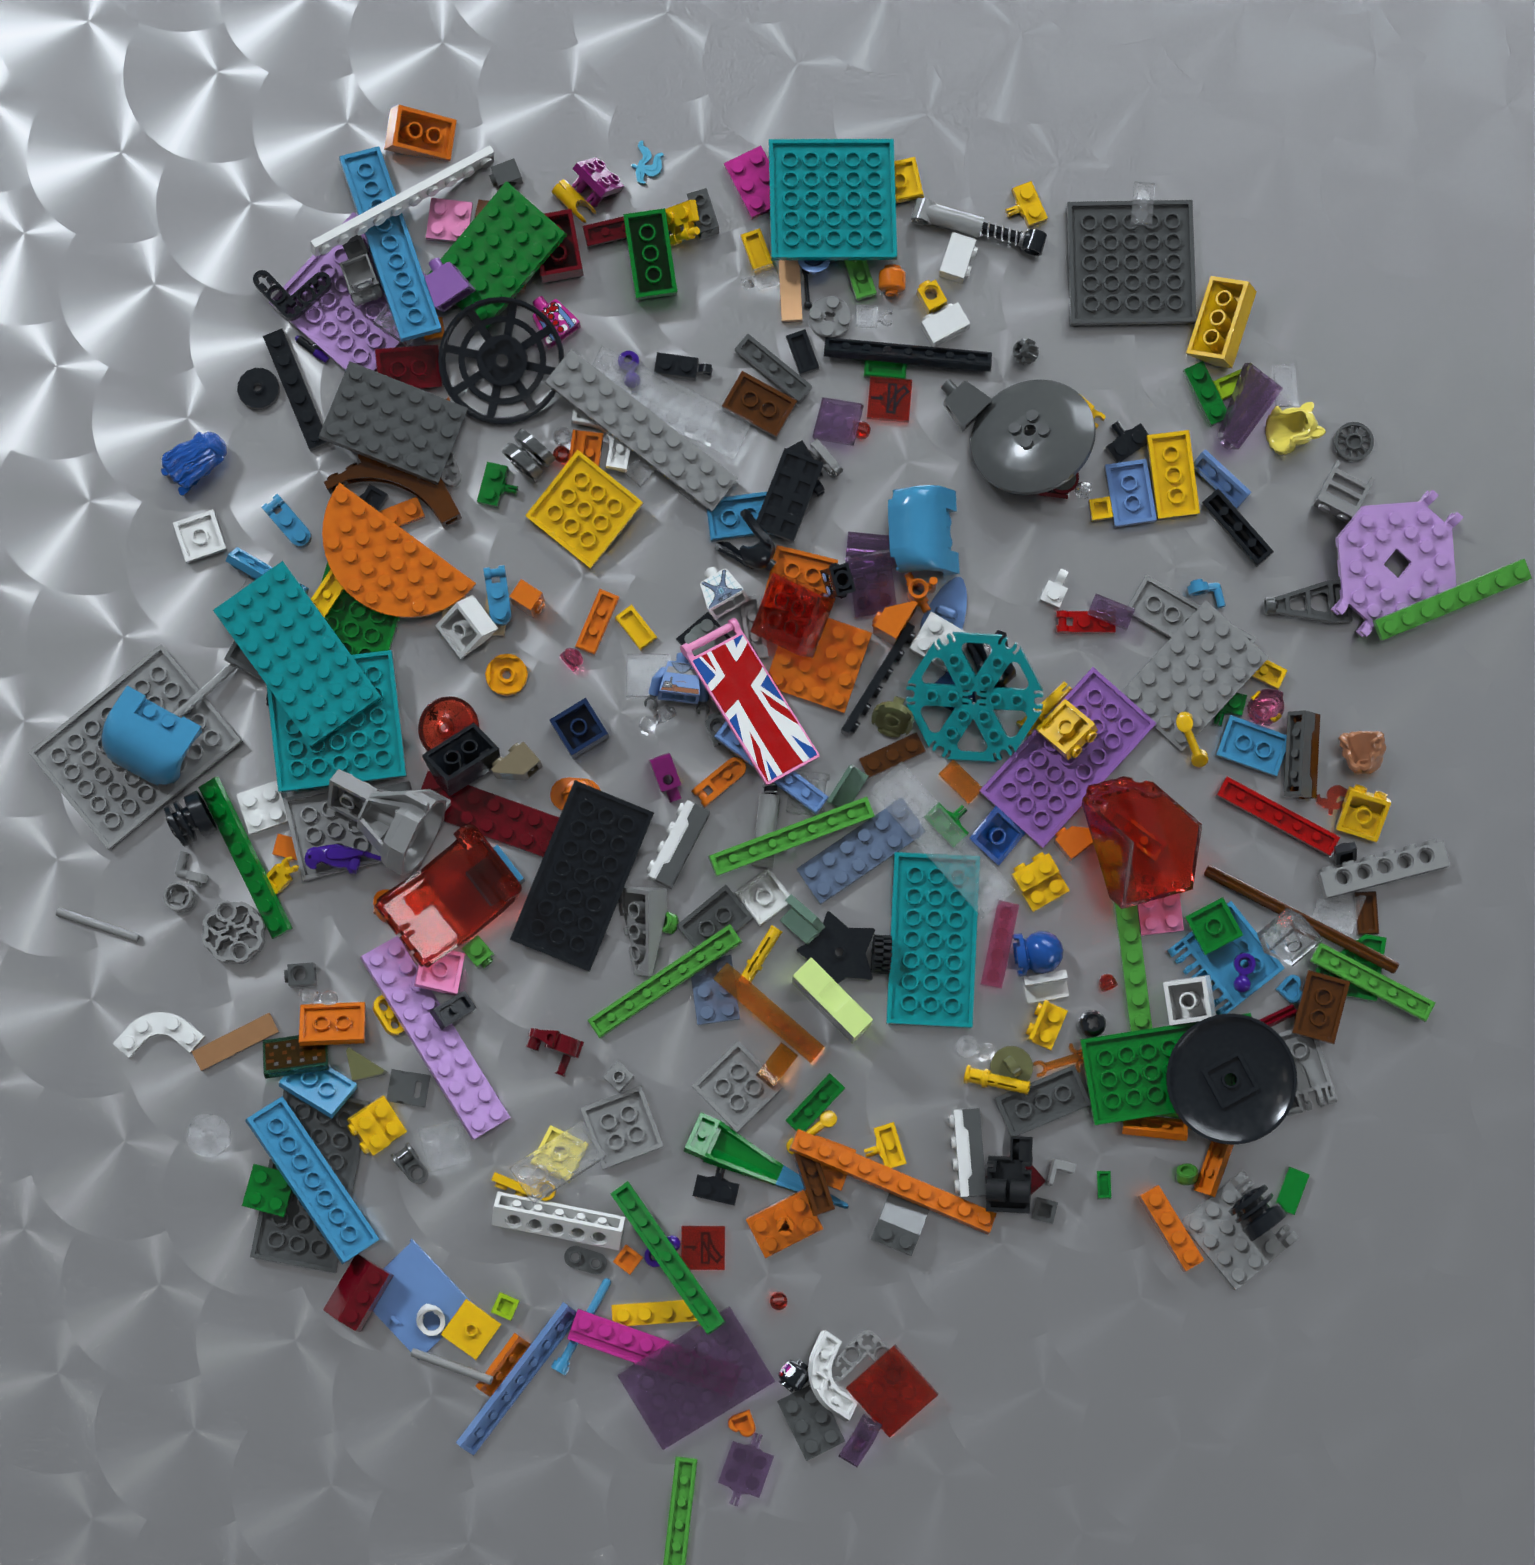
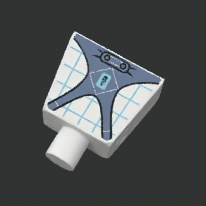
(722, 592)

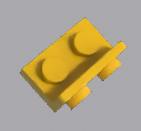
(1046, 1025)

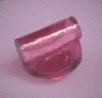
(572, 658)

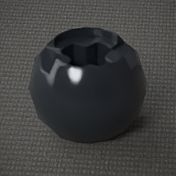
(1100, 1021)

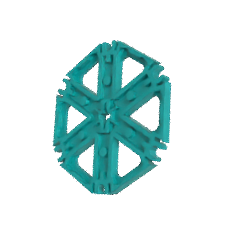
(965, 684)

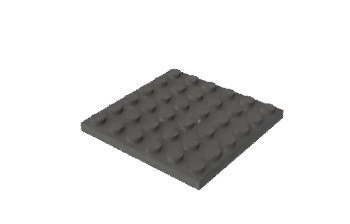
(1131, 270)

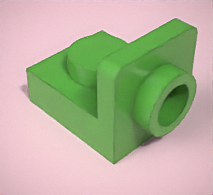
(478, 952)

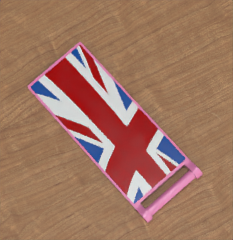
(751, 703)

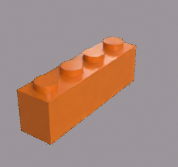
(1171, 1228)

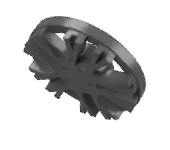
(1353, 441)

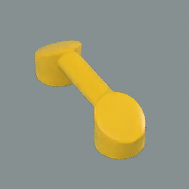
(1184, 723)
(827, 1119)

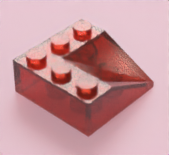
(792, 615)

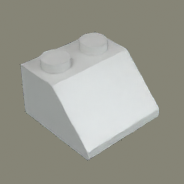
(466, 626)

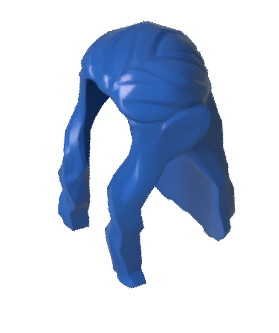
(193, 459)

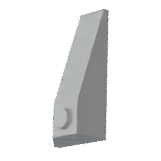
(644, 918)

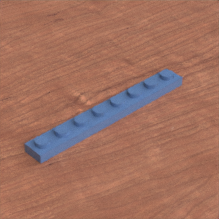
(517, 1379)

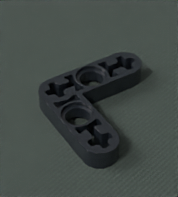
(287, 299)

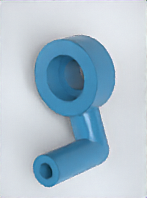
(1199, 587)

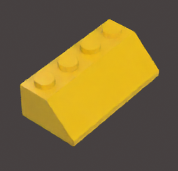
(1221, 321)

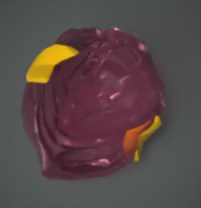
(1266, 706)

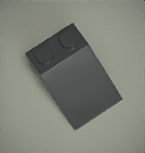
(900, 1224)

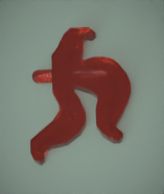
(1332, 796)

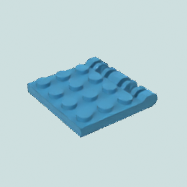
(1220, 963)

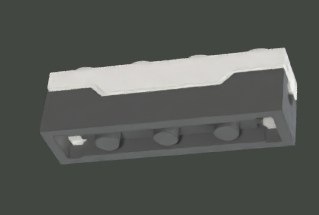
(679, 843)
(969, 1152)

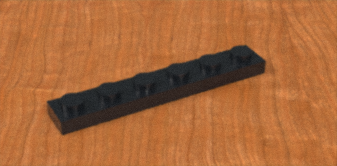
(295, 388)
(874, 687)

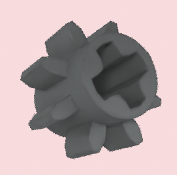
(1025, 351)

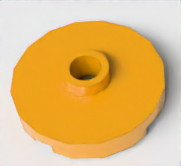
(502, 664)

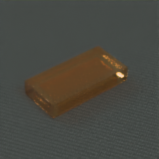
(960, 781)
(776, 1065)

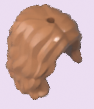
(1363, 750)

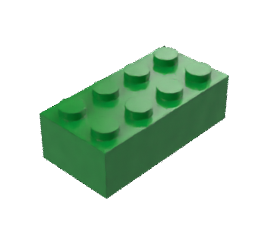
(650, 254)

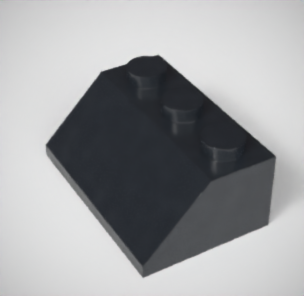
(461, 759)

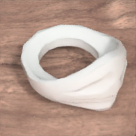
(420, 1316)

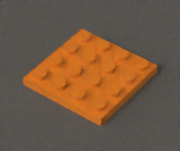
(830, 673)

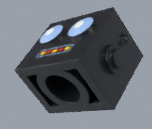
(838, 580)

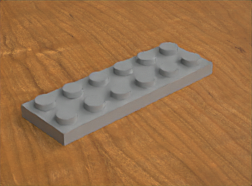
(1164, 608)

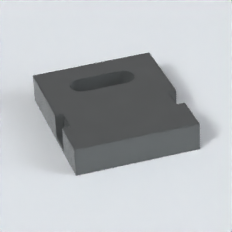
(403, 1086)

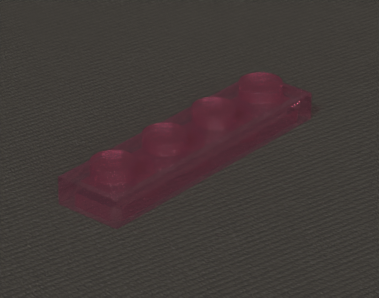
(999, 944)

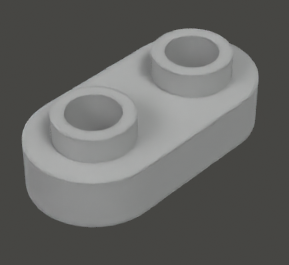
(820, 452)

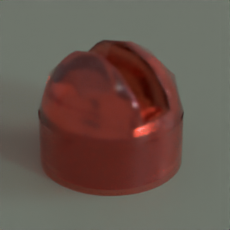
(861, 434)
(564, 450)
(1107, 982)
(779, 1304)

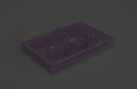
(872, 581)

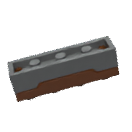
(1302, 755)

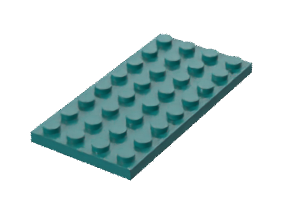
(297, 654)
(931, 947)

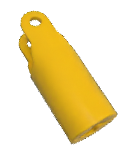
(571, 198)

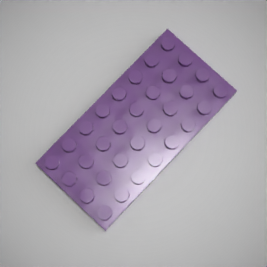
(1043, 787)

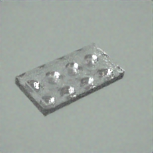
(557, 1162)

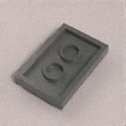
(714, 915)
(810, 1423)

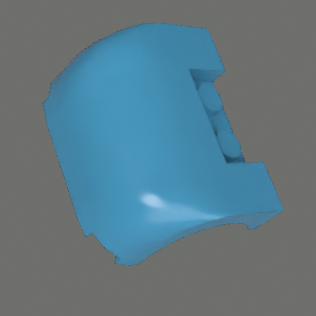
(921, 529)
(147, 738)

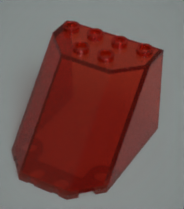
(1136, 816)

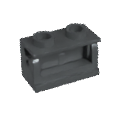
(707, 219)

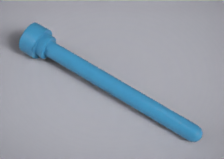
(562, 1363)

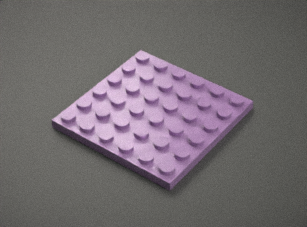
(334, 321)

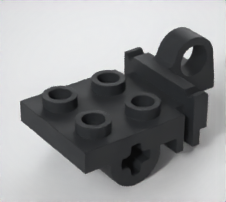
(1009, 1180)

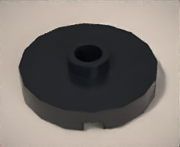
(258, 399)

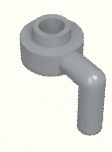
(193, 877)

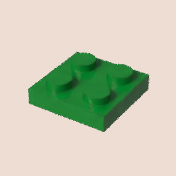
(1213, 926)
(267, 1191)

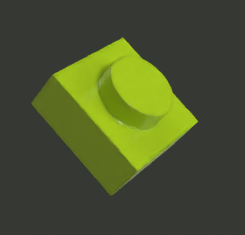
(505, 1306)

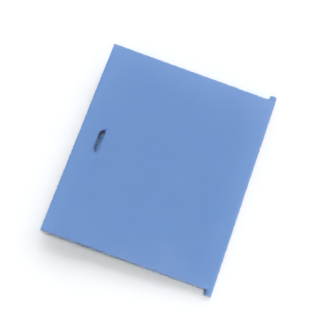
(414, 1284)

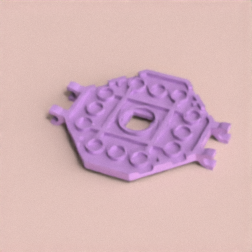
(1373, 538)

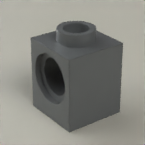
(505, 172)
(710, 722)
(310, 975)

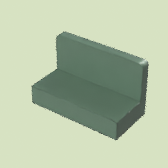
(848, 786)
(801, 921)

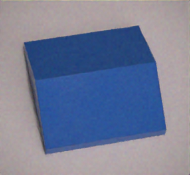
(997, 836)

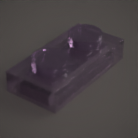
(1111, 611)

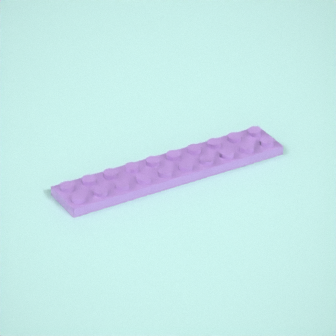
(439, 1049)

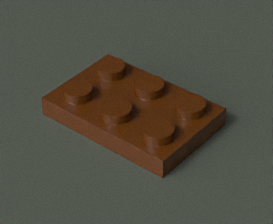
(760, 404)
(1320, 1007)

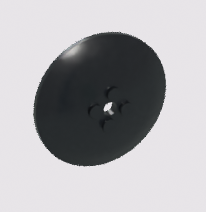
(1262, 1072)

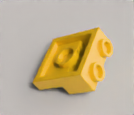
(1067, 729)
(1363, 813)
(1039, 881)
(375, 1126)

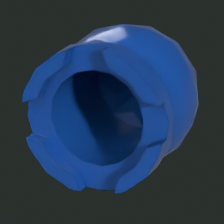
(1039, 952)

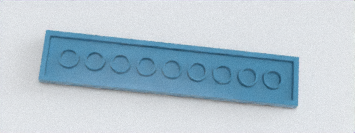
(391, 247)

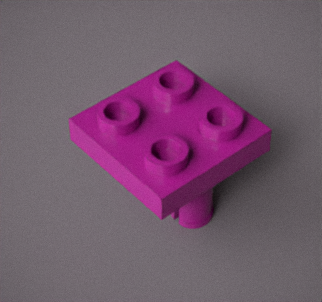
(598, 177)

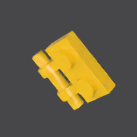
(682, 215)

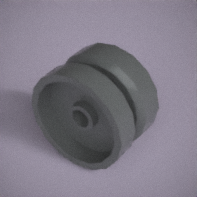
(528, 455)

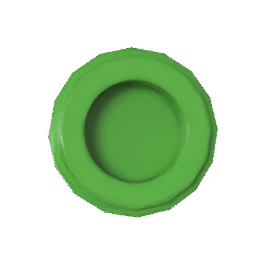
(670, 923)
(1187, 1174)

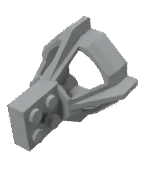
(395, 823)

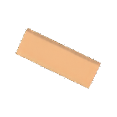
(790, 291)

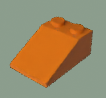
(419, 133)

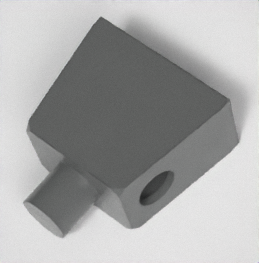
(964, 402)

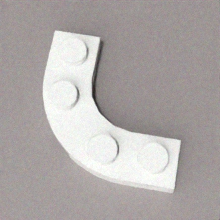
(618, 453)
(156, 1024)
(821, 1377)

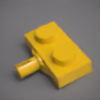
(1027, 205)
(887, 1146)

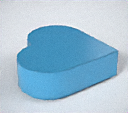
(1290, 989)

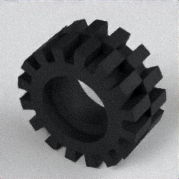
(881, 954)

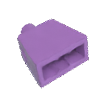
(447, 284)

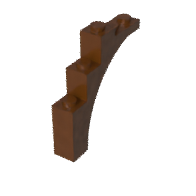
(369, 470)

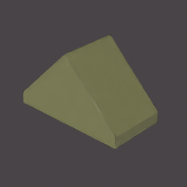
(361, 1067)

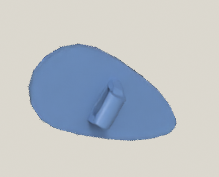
(950, 603)

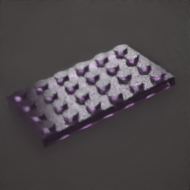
(695, 1379)

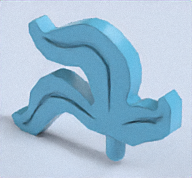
(648, 170)

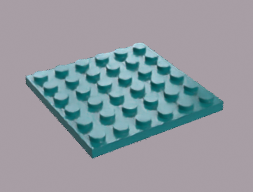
(832, 199)
(364, 746)

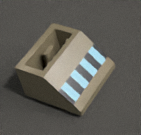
(518, 764)

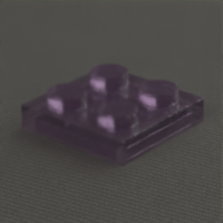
(838, 421)

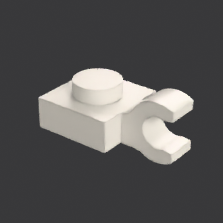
(1054, 591)

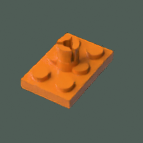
(783, 1223)

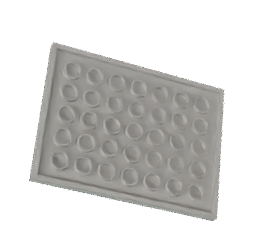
(107, 794)

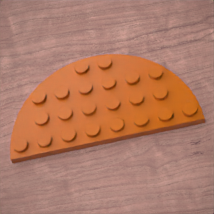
(384, 563)

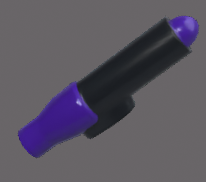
(312, 348)

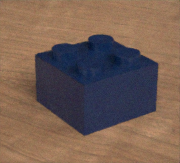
(579, 728)

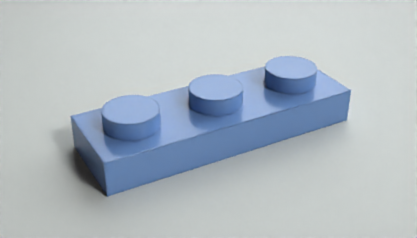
(1221, 478)

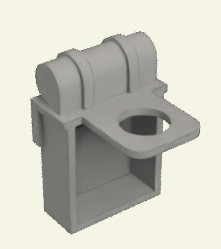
(361, 280)

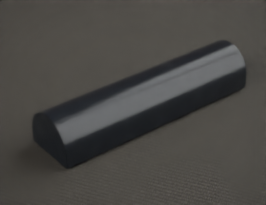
(1238, 527)

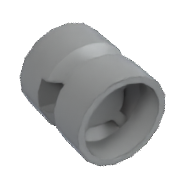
(179, 897)

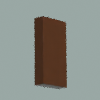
(1368, 918)

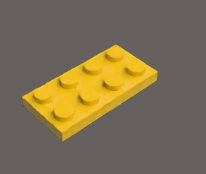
(1173, 474)

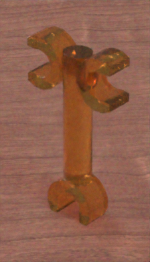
(1075, 1057)

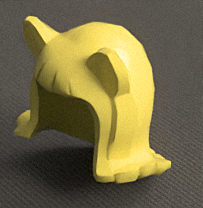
(1292, 428)

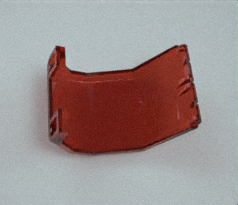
(450, 897)

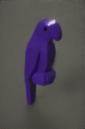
(337, 857)

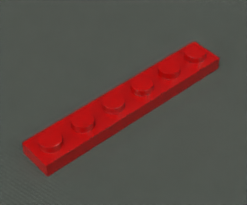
(1278, 816)

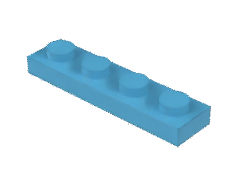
(249, 564)

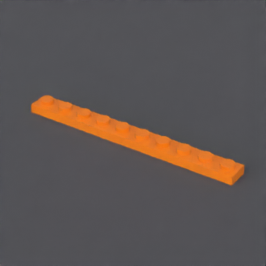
(892, 1181)

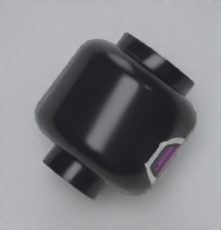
(794, 1375)

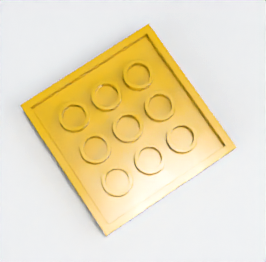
(584, 509)

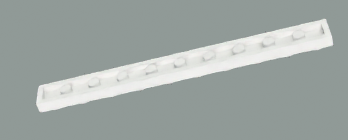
(405, 199)

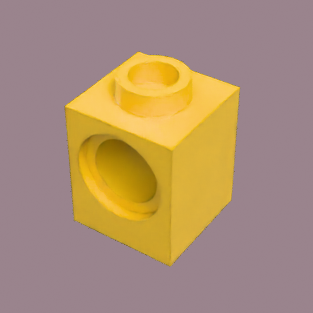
(936, 304)

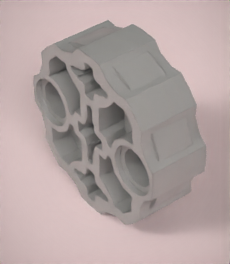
(239, 911)

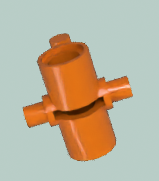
(921, 585)

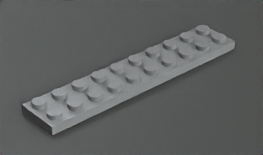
(641, 430)

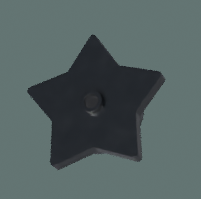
(853, 941)

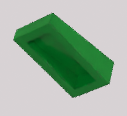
(1103, 1184)

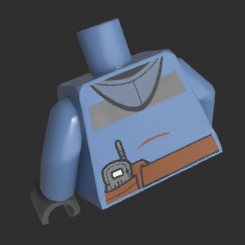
(679, 684)

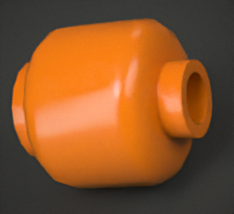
(892, 280)

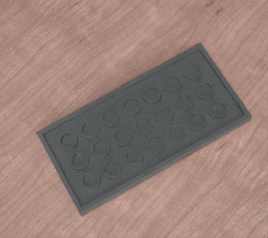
(296, 1237)

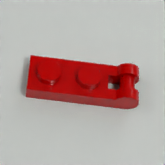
(1081, 623)

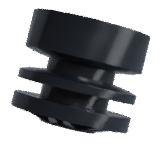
(190, 818)
(1257, 1212)

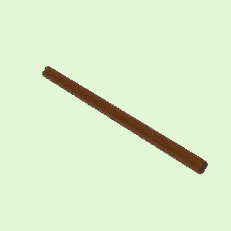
(1322, 929)

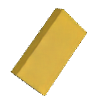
(756, 248)
(636, 627)

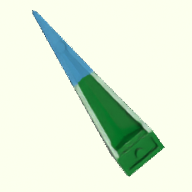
(727, 1149)

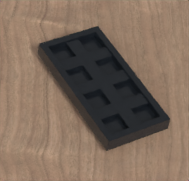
(789, 494)

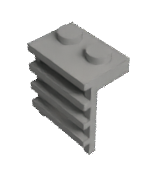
(1336, 506)

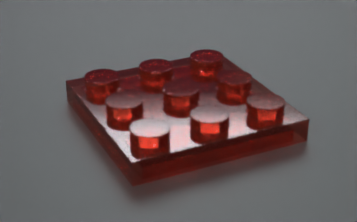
(892, 1390)

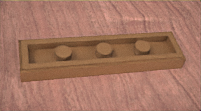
(235, 1042)

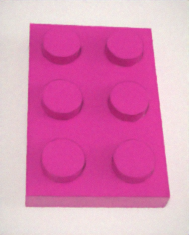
(751, 179)

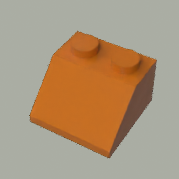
(893, 620)

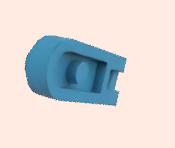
(288, 522)
(498, 595)

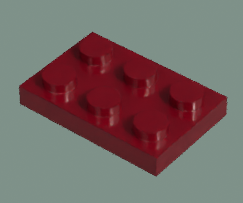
(410, 365)

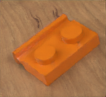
(587, 443)

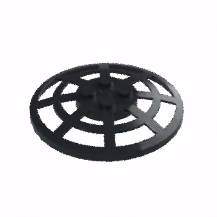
(487, 362)

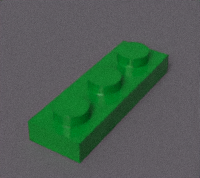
(1206, 393)
(815, 1103)

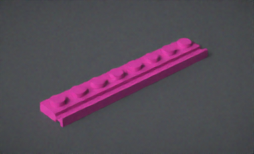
(613, 1337)

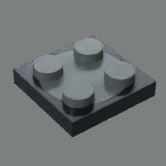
(699, 629)

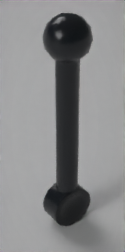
(807, 304)

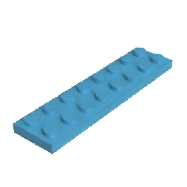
(312, 1180)

